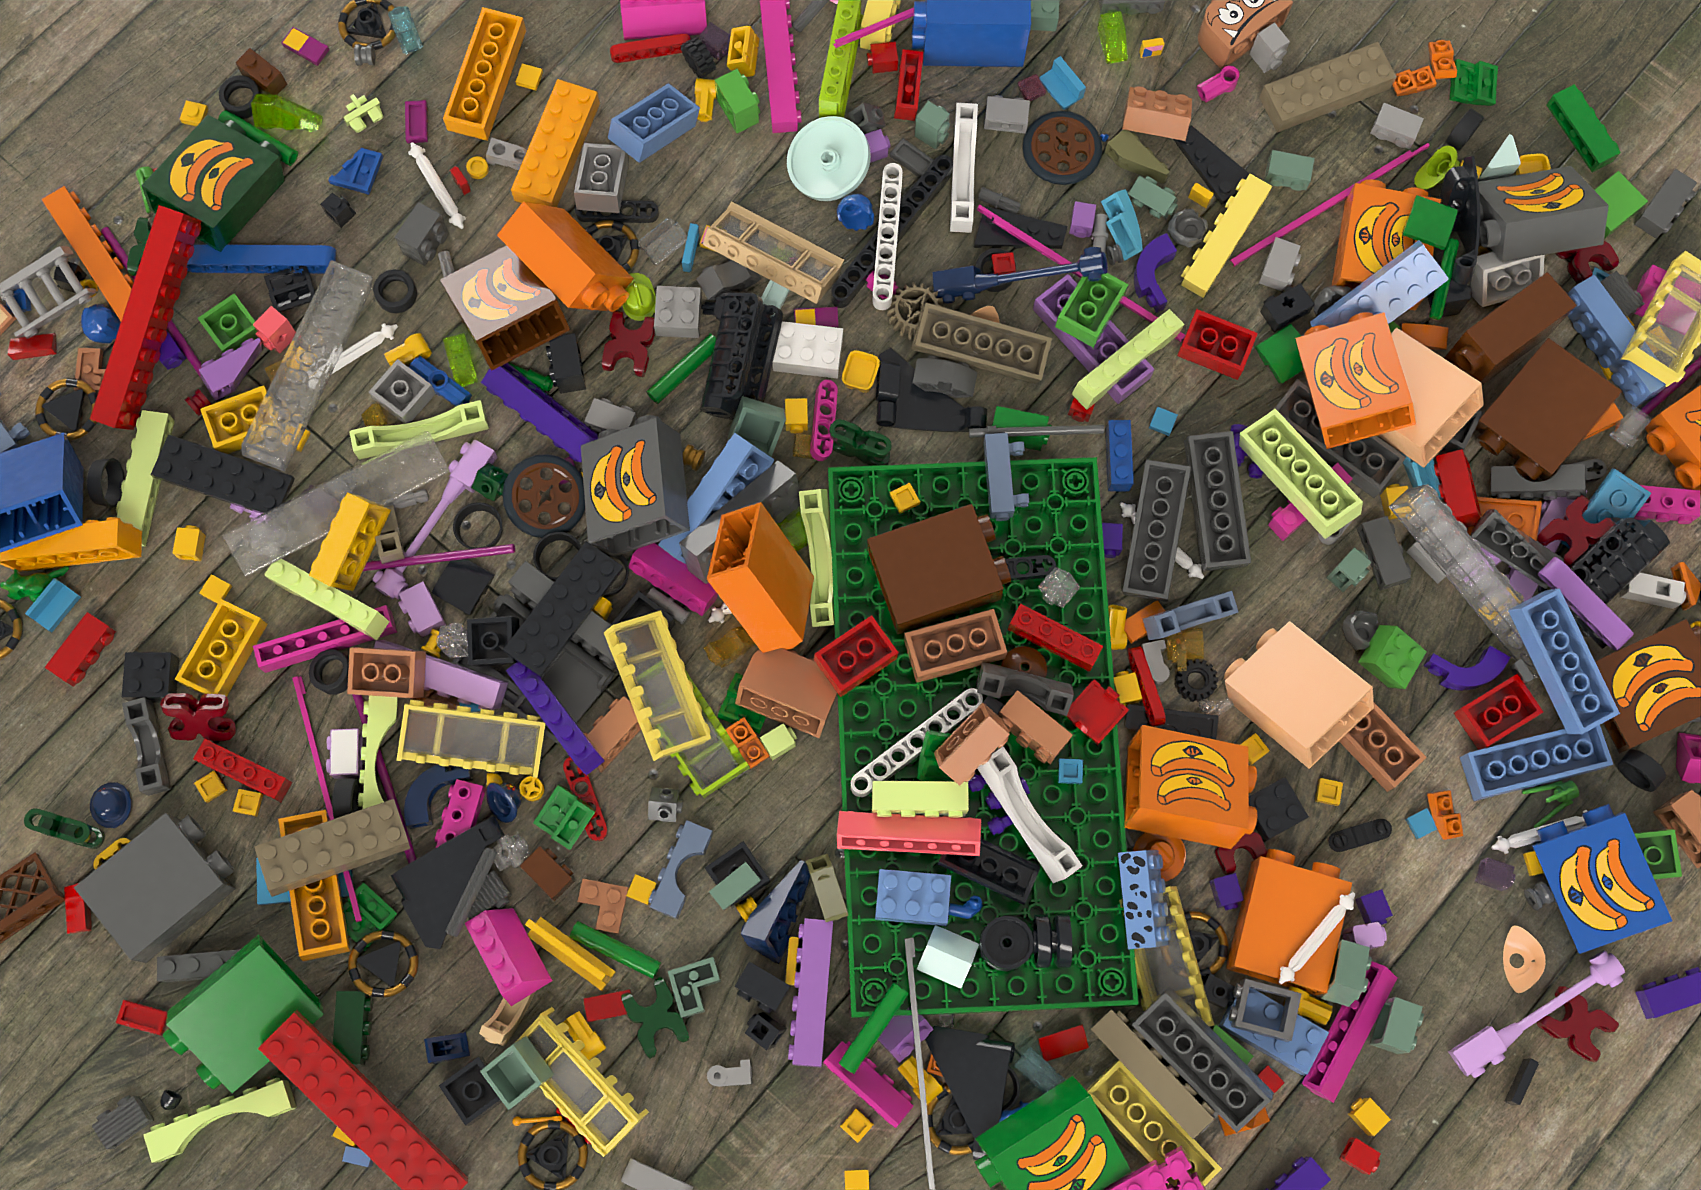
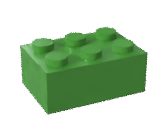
(1091, 308)

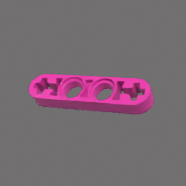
(825, 420)

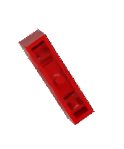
(1055, 637)
(242, 770)

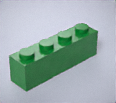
(1583, 128)

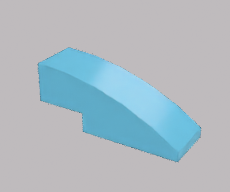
(1123, 223)
(1420, 476)

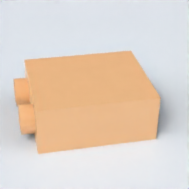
(1441, 399)
(1298, 693)

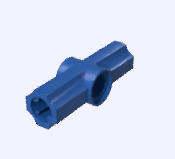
(449, 390)

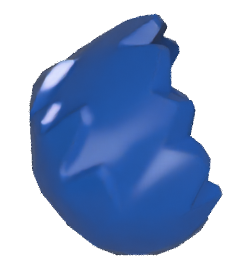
(855, 212)
(100, 323)

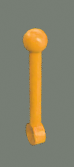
(517, 1120)

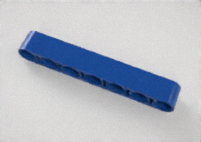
(261, 258)

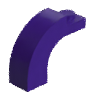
(1153, 255)
(1457, 678)

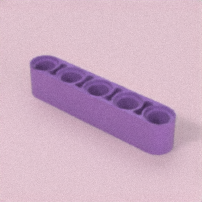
(1586, 604)

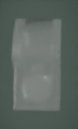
(1629, 428)

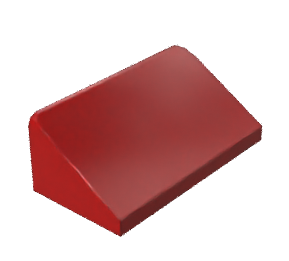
(32, 347)
(77, 911)
(1063, 1043)

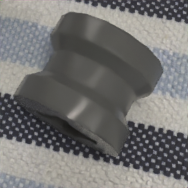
(364, 54)
(1539, 895)

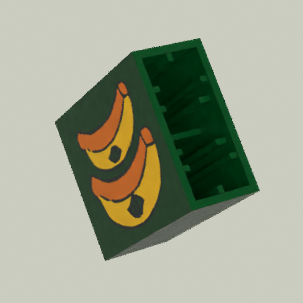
(216, 179)

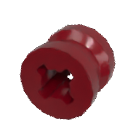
(197, 401)

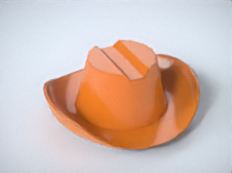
(1170, 848)

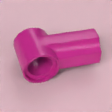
(1218, 84)

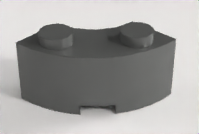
(726, 278)
(945, 377)

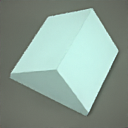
(1504, 161)
(948, 956)

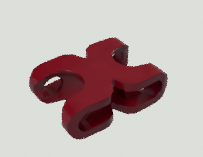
(1578, 266)
(628, 344)
(1574, 530)
(198, 717)
(1252, 843)
(1578, 1025)

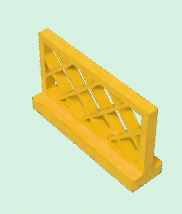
(570, 953)

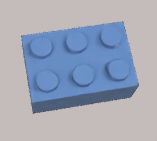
(913, 897)

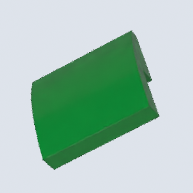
(1474, 83)
(1430, 222)
(1281, 353)
(732, 712)
(928, 767)
(564, 816)
(374, 912)

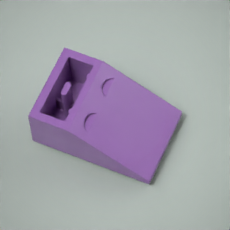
(226, 373)

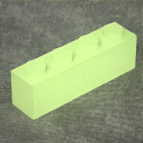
(919, 797)

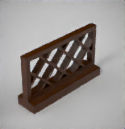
(34, 907)

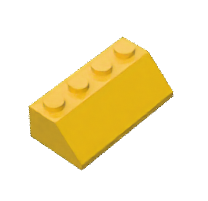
(349, 542)

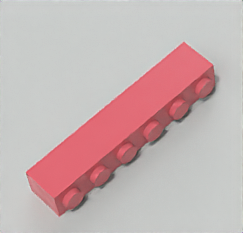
(909, 834)

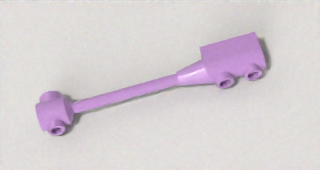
(462, 476)
(1490, 1044)

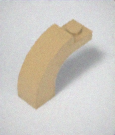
(505, 1021)

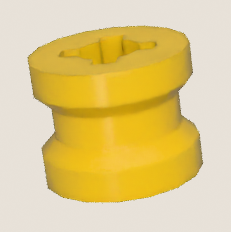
(530, 785)
(746, 908)

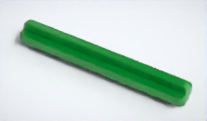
(1441, 292)

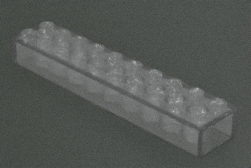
(307, 366)
(311, 513)
(1463, 564)

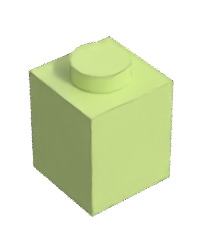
(778, 741)

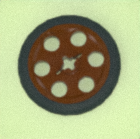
(1076, 125)
(514, 494)

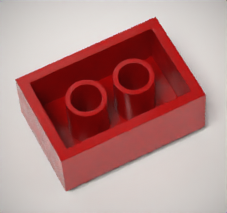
(1217, 344)
(1458, 486)
(856, 656)
(1498, 712)

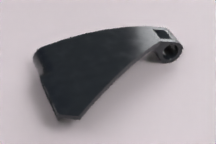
(1461, 192)
(911, 408)
(439, 878)
(975, 1074)

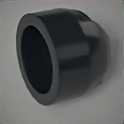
(170, 1100)

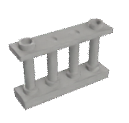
(40, 269)

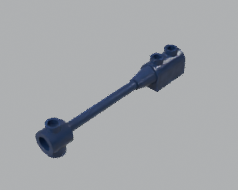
(969, 280)

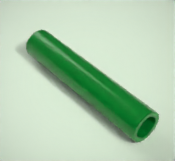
(288, 154)
(682, 369)
(615, 950)
(873, 1028)

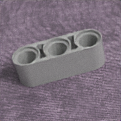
(648, 1178)

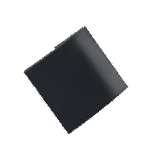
(289, 288)
(463, 584)

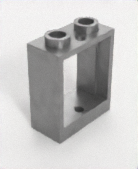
(1288, 1017)

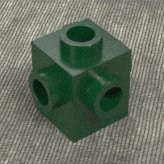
(490, 481)

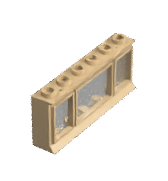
(773, 252)

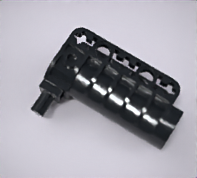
(739, 351)
(1617, 561)

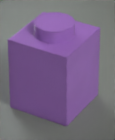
(878, 145)
(1082, 219)

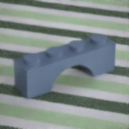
(1190, 615)
(692, 841)

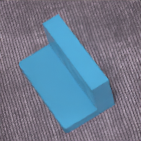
(1063, 84)
(53, 605)

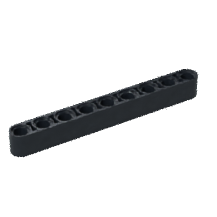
(907, 205)

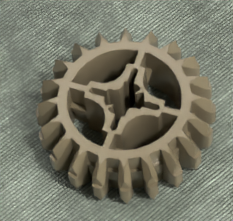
(902, 300)

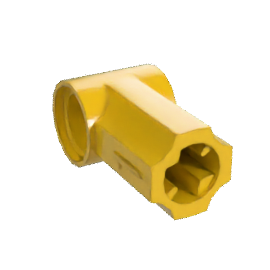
(705, 95)
(412, 348)
(1117, 620)
(1312, 1008)
(580, 1030)
(909, 1072)

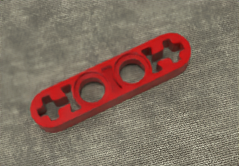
(648, 48)
(1147, 686)
(588, 797)

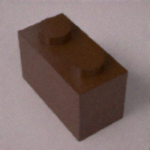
(262, 72)
(548, 873)

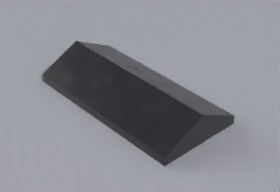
(995, 870)

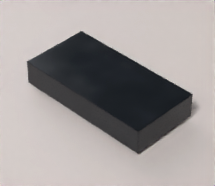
(1521, 1082)

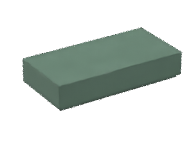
(734, 886)

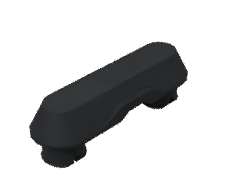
(1360, 835)

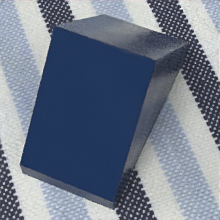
(446, 1048)

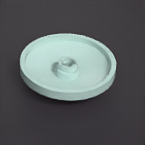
(828, 158)

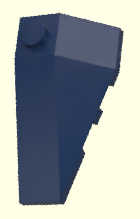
(770, 921)

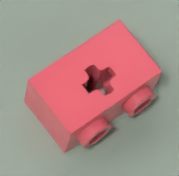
(274, 330)

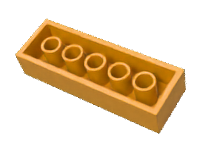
(484, 74)
(556, 144)
(85, 544)
(318, 905)

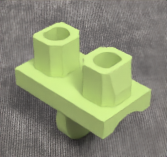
(371, 108)

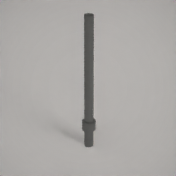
(1037, 431)

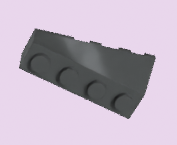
(1512, 545)

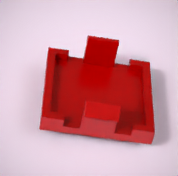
(1096, 711)

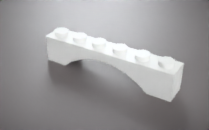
(963, 167)
(1051, 852)

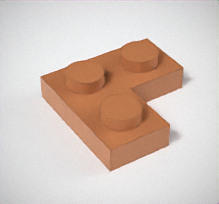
(89, 367)
(610, 900)

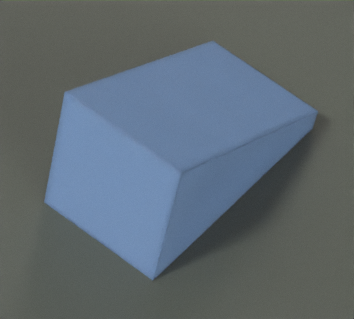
(356, 1156)

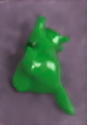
(30, 585)

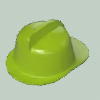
(1436, 167)
(641, 298)

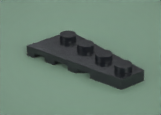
(1212, 165)
(1045, 232)
(1179, 721)

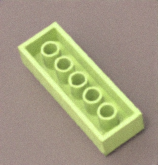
(1300, 473)

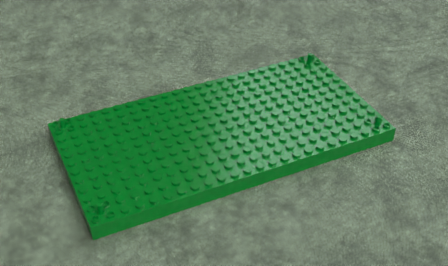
(878, 713)

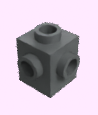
(867, 117)
(664, 804)

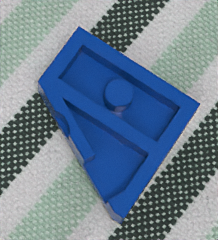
(359, 172)

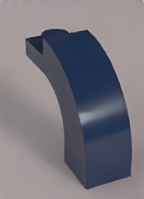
(422, 791)

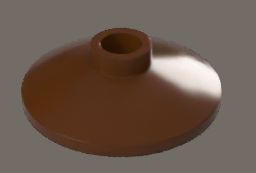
(1028, 656)

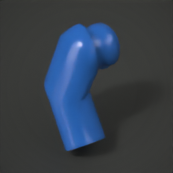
(967, 910)

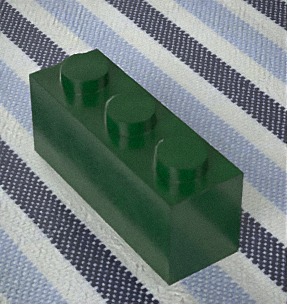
(352, 1025)

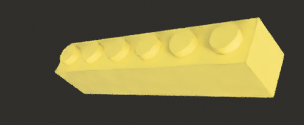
(1226, 235)

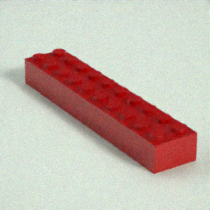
(146, 319)
(359, 1108)

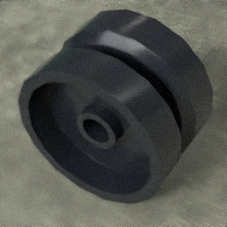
(1052, 940)
(993, 950)

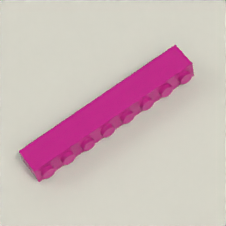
(779, 65)

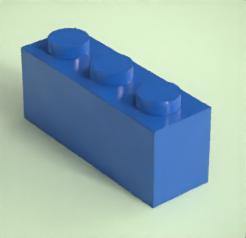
(1119, 455)

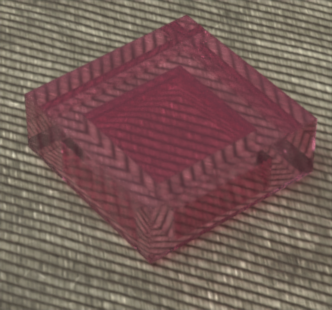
(1031, 88)

